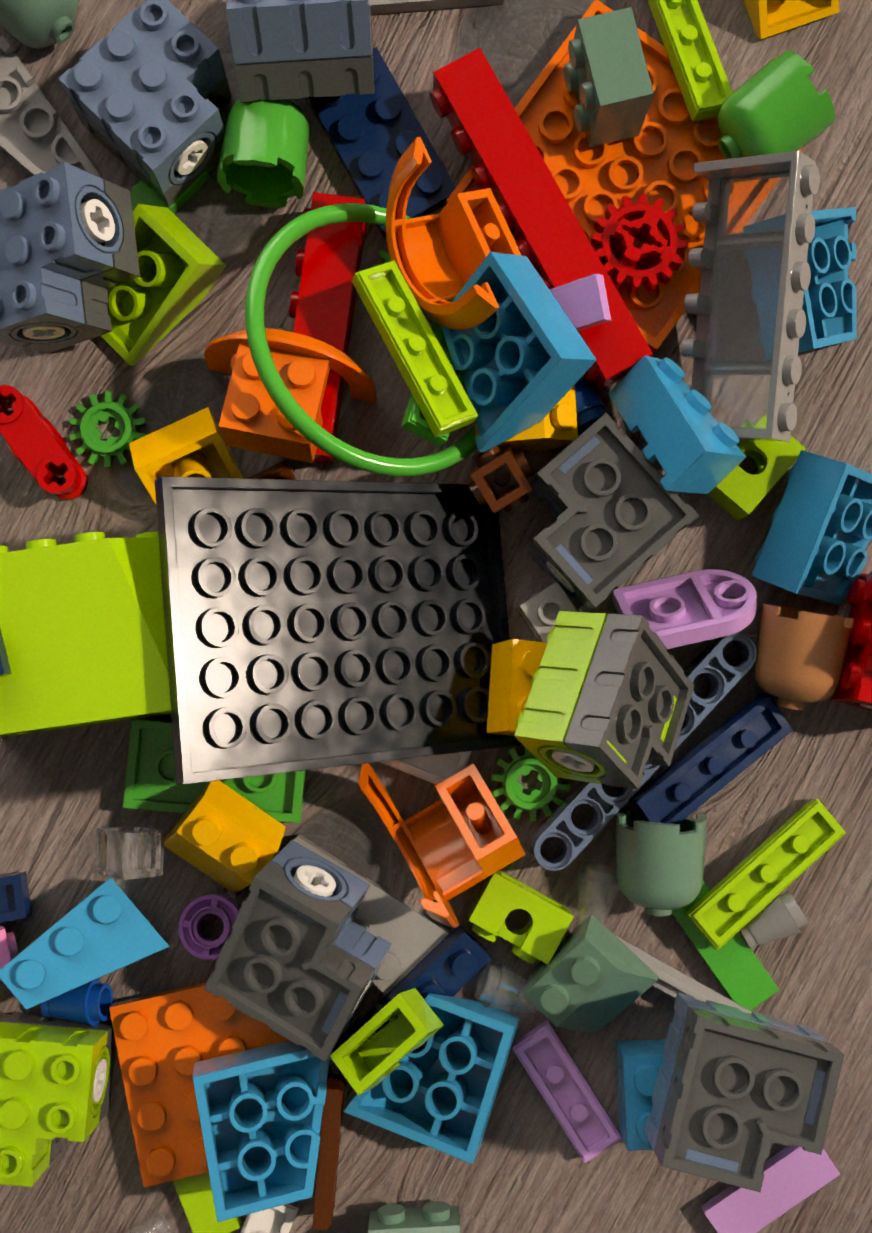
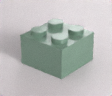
(608, 77)

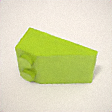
(172, 281)

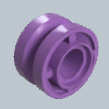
(192, 919)

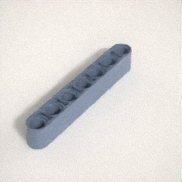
(605, 806)

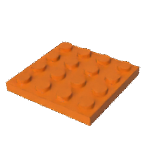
(156, 1050)

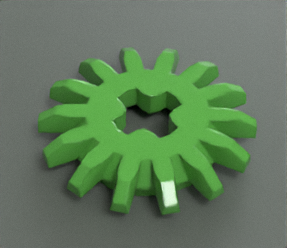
(103, 413)
(513, 789)

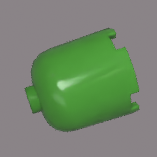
(774, 110)
(265, 152)

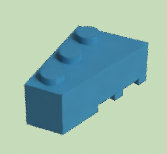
(677, 426)
(82, 946)

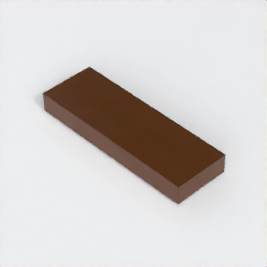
(329, 1153)

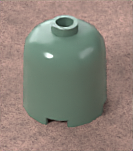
(39, 21)
(660, 862)

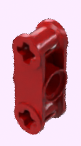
(39, 446)

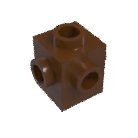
(501, 495)

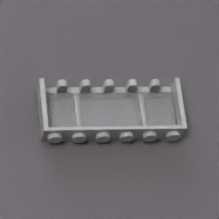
(752, 290)

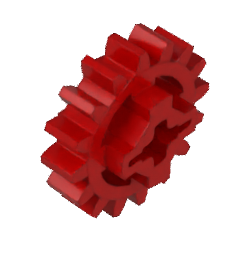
(656, 253)

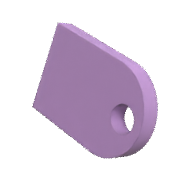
(691, 605)

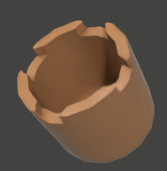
(800, 654)

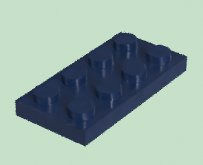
(371, 137)

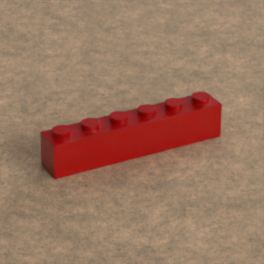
(328, 296)

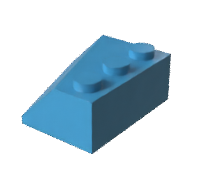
(830, 295)
(520, 355)
(819, 530)
(447, 1084)
(261, 1125)

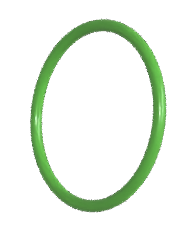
(272, 380)

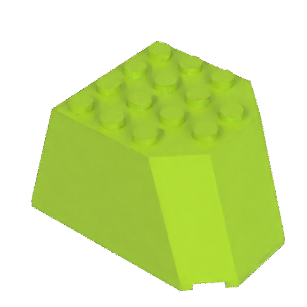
(82, 633)

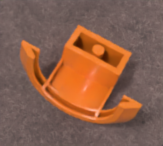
(445, 248)
(250, 415)
(450, 841)

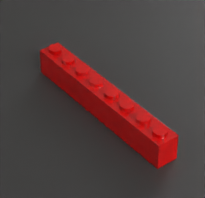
(532, 203)

